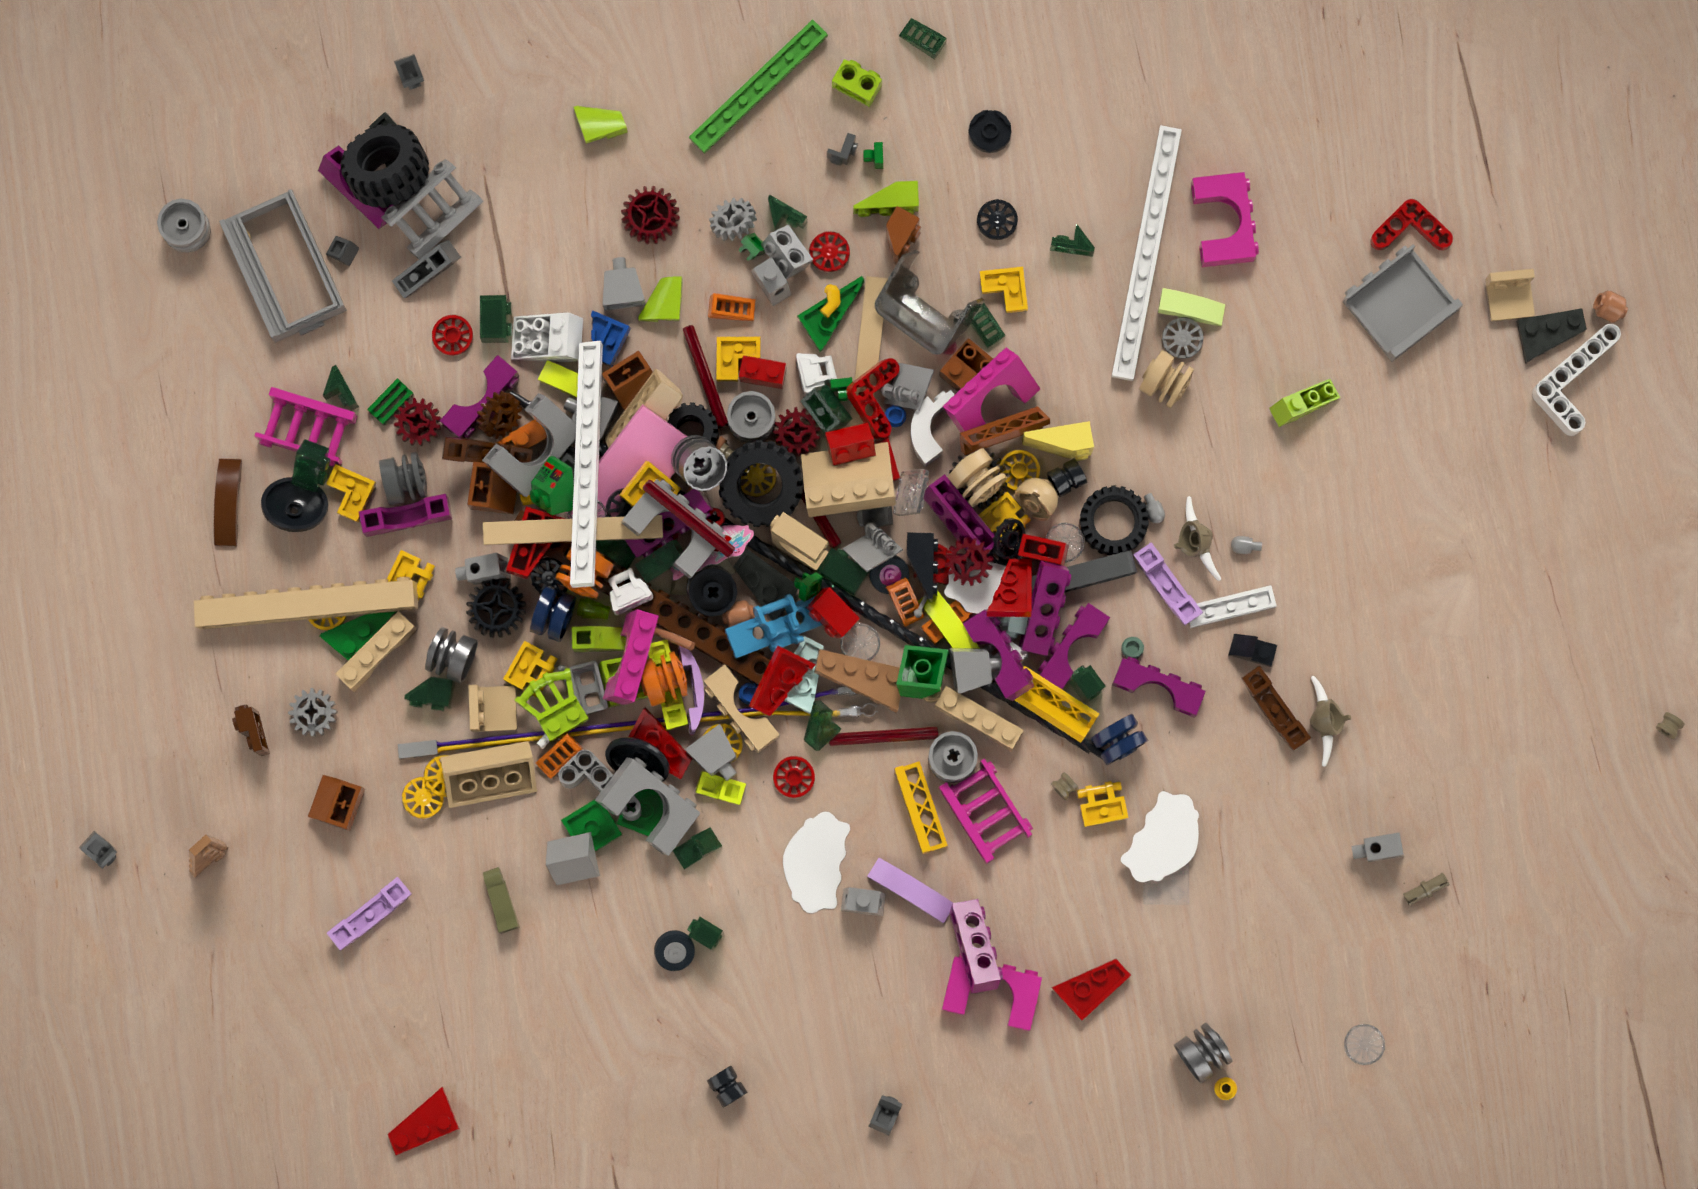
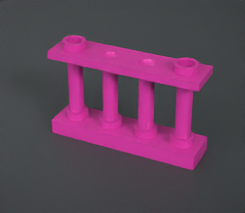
(301, 405)
(963, 811)

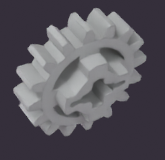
(733, 219)
(313, 723)

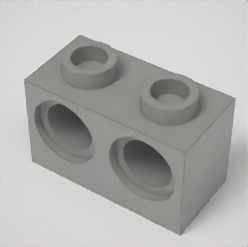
(787, 251)

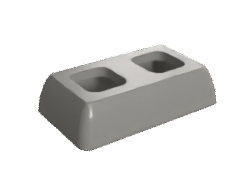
(581, 691)

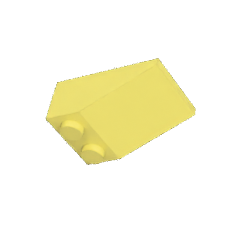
(1065, 441)

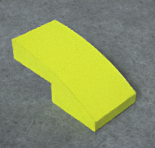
(559, 378)
(719, 788)

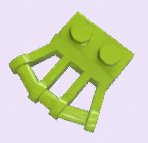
(560, 717)

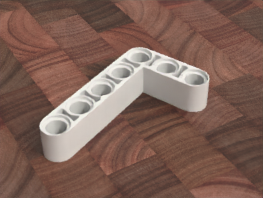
(1570, 372)

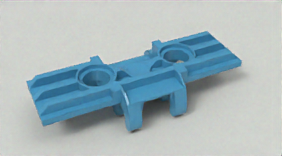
(778, 632)

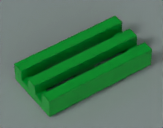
(384, 395)

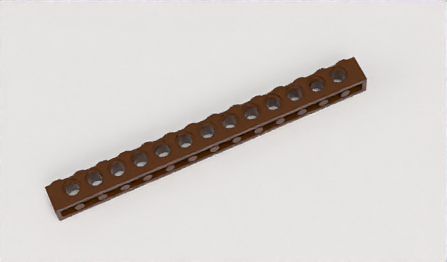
(671, 623)

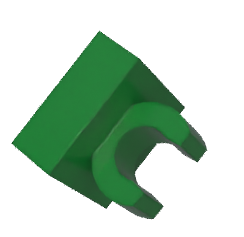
(874, 155)
(753, 245)
(840, 385)
(808, 586)

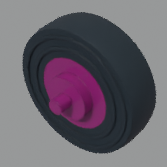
(888, 573)

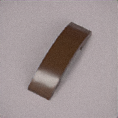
(475, 450)
(226, 502)
(1275, 708)

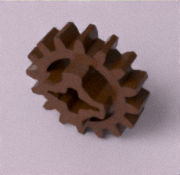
(499, 414)

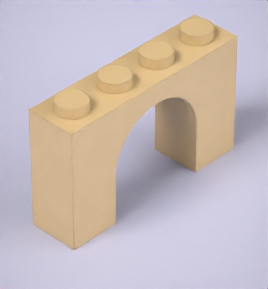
(798, 541)

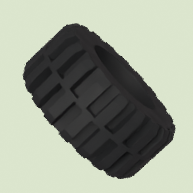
(393, 182)
(768, 454)

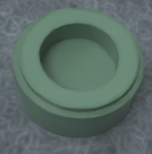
(1132, 647)

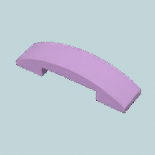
(1166, 584)
(690, 664)
(911, 889)
(369, 914)

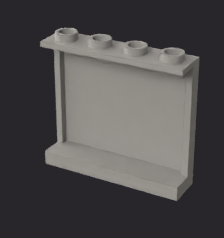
(1400, 303)

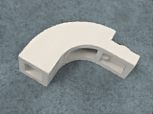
(921, 438)

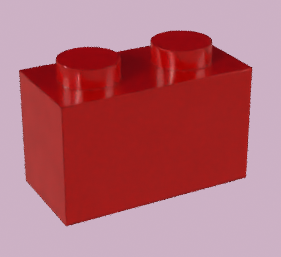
(762, 372)
(850, 443)
(1043, 549)
(832, 613)

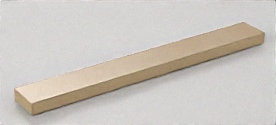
(869, 339)
(561, 531)

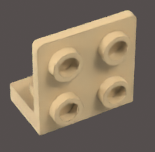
(1510, 294)
(492, 708)

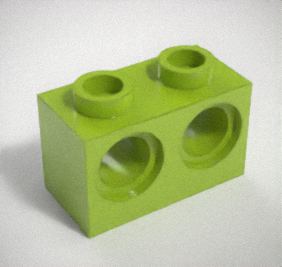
(853, 87)

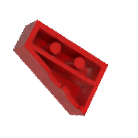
(527, 556)

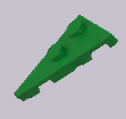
(819, 326)
(353, 635)

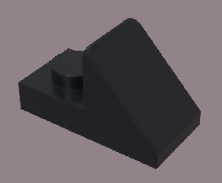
(1252, 649)

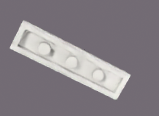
(1235, 606)

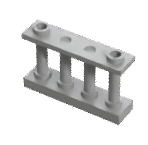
(445, 223)

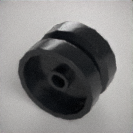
(720, 599)

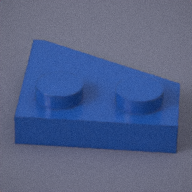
(611, 334)

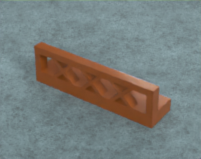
(1002, 430)

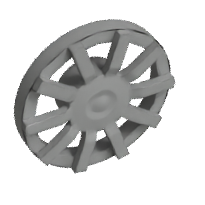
(1182, 338)

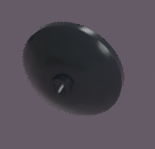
(284, 499)
(632, 747)

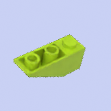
(900, 194)
(1303, 402)
(597, 639)

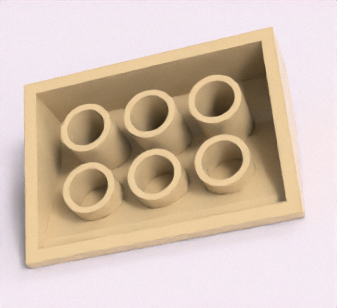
(848, 485)

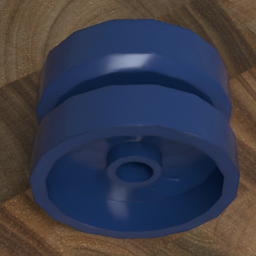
(552, 614)
(1121, 742)

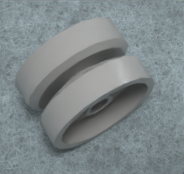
(195, 222)
(750, 404)
(957, 744)

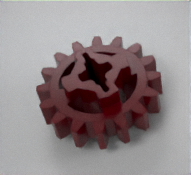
(806, 430)
(415, 431)
(979, 564)

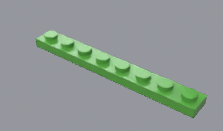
(758, 86)

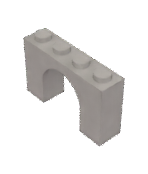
(560, 435)
(648, 508)
(677, 813)

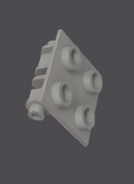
(908, 387)
(872, 548)

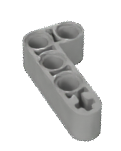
(589, 772)

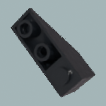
(920, 557)

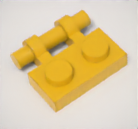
(1002, 509)
(407, 566)
(524, 665)
(1104, 810)

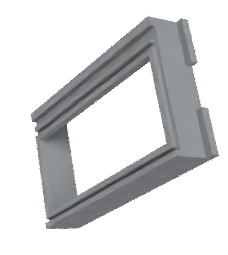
(257, 278)

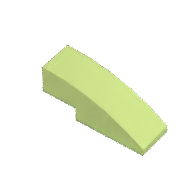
(1191, 306)

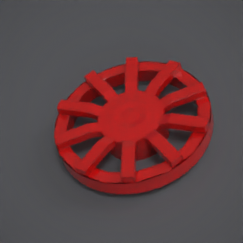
(829, 251)
(452, 335)
(794, 777)

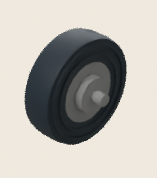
(674, 950)

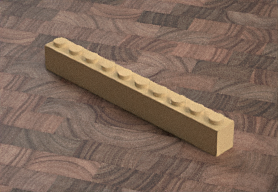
(305, 604)

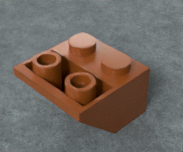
(901, 231)
(964, 365)
(627, 378)
(490, 491)
(336, 802)

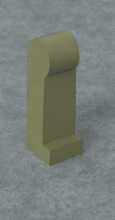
(500, 901)

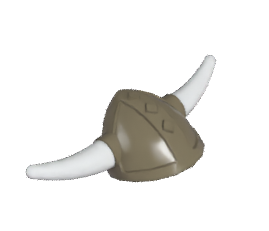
(1196, 539)
(1326, 719)

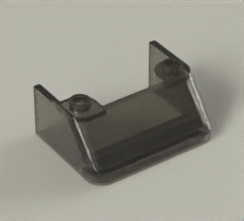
(917, 318)

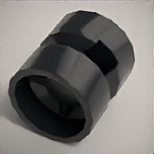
(1069, 476)
(727, 1087)

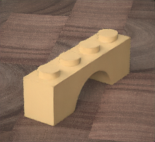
(388, 638)
(979, 718)
(758, 732)

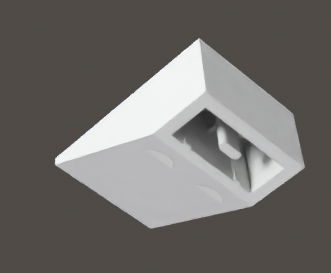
(547, 337)

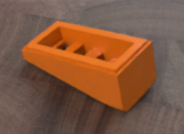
(723, 299)
(896, 587)
(571, 742)

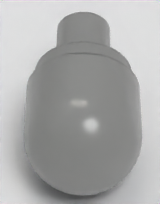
(1154, 509)
(1245, 545)

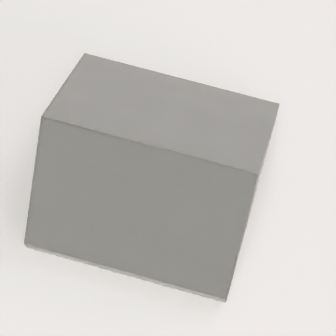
(572, 859)

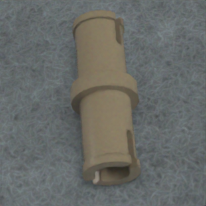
(1426, 889)

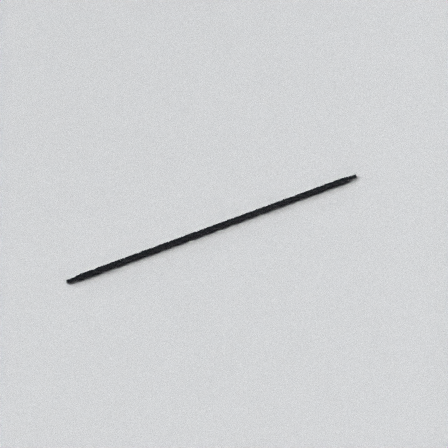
(873, 615)

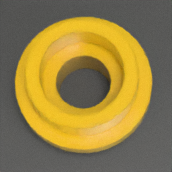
(1218, 1088)

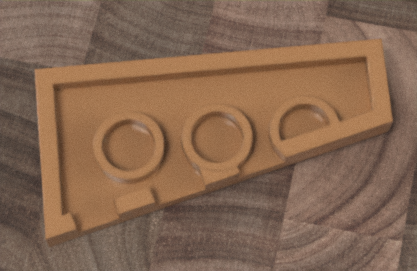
(861, 676)
(204, 853)

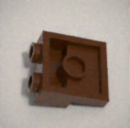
(249, 723)

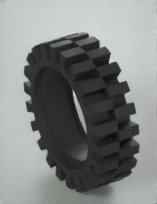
(1113, 494)

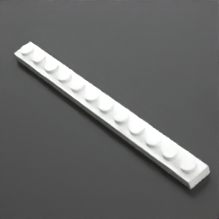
(1146, 253)
(586, 465)

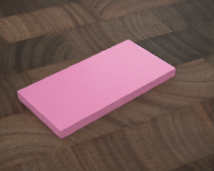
(643, 439)

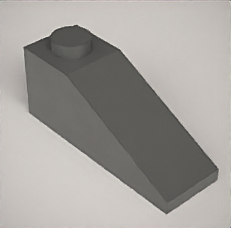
(426, 268)

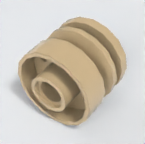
(1163, 377)
(974, 473)

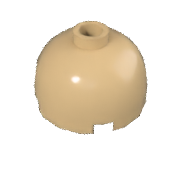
(1038, 497)

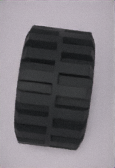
(699, 414)

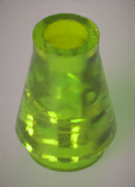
(592, 610)

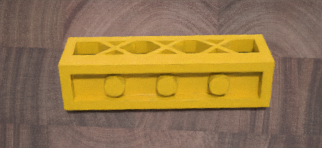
(1052, 710)
(912, 808)

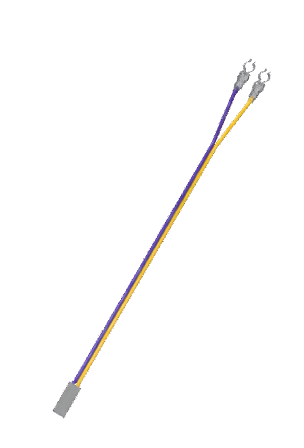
(430, 748)

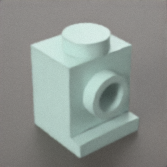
(1014, 625)

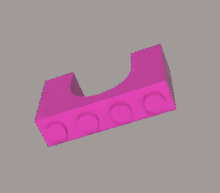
(1233, 191)
(1004, 369)
(639, 630)
(1024, 989)

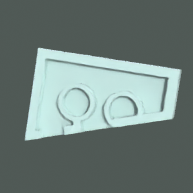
(804, 693)

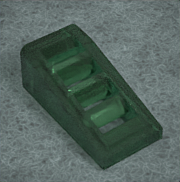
(932, 52)
(989, 319)

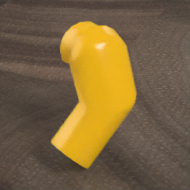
(834, 300)

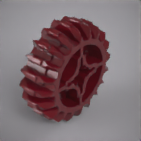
(644, 231)

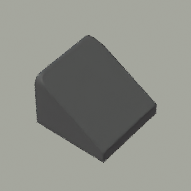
(342, 250)

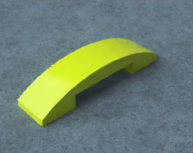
(948, 623)
(673, 710)

